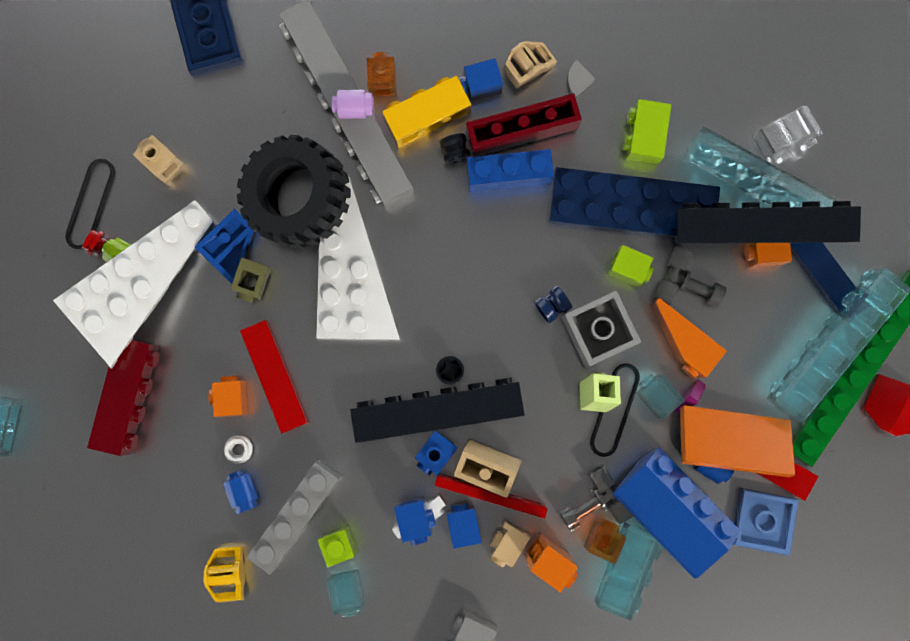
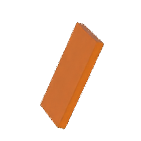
(736, 441)

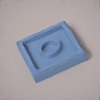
(765, 521)

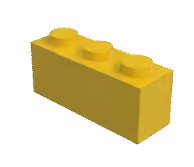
(426, 110)

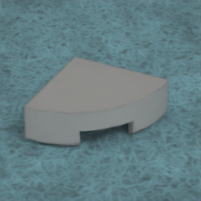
(579, 79)

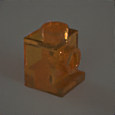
(385, 83)

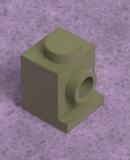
(245, 271)

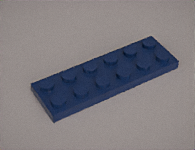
(623, 201)

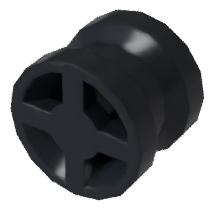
(455, 148)

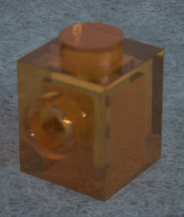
(605, 540)

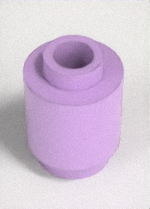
(353, 104)

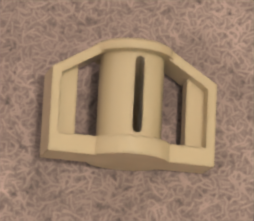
(528, 62)

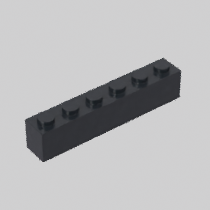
(769, 224)
(438, 411)

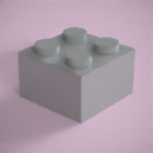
(600, 329)

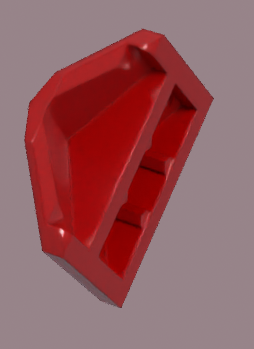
(889, 405)

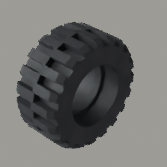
(266, 173)

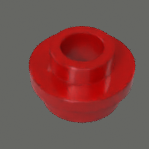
(94, 242)

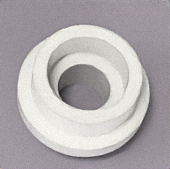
(229, 449)

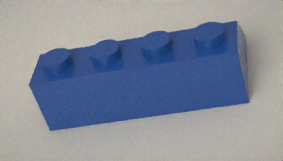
(676, 512)

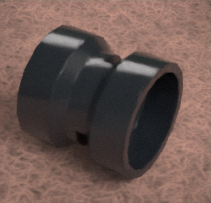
(450, 370)

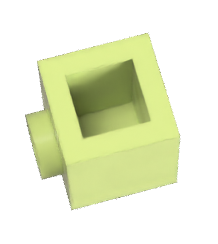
(600, 392)

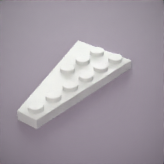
(349, 284)
(125, 290)

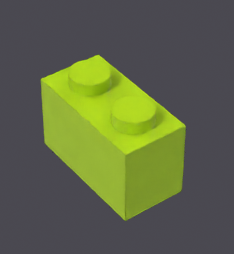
(647, 132)

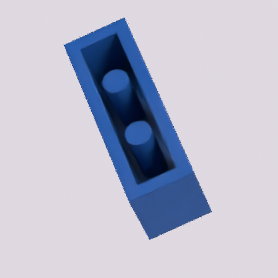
(510, 170)

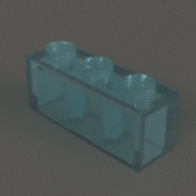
(625, 580)

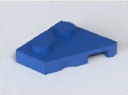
(227, 244)

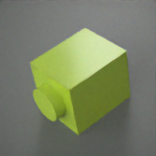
(631, 266)
(338, 546)

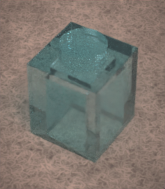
(659, 395)
(346, 593)

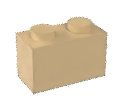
(487, 468)

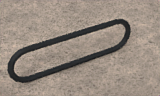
(92, 164)
(624, 417)

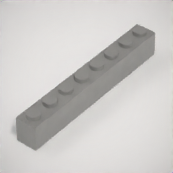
(331, 75)

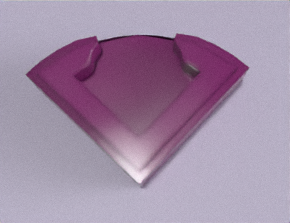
(692, 395)

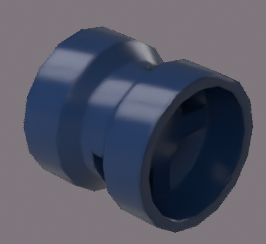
(553, 304)

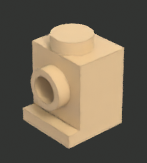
(508, 544)

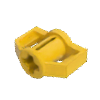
(236, 570)

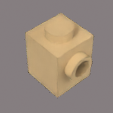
(157, 158)

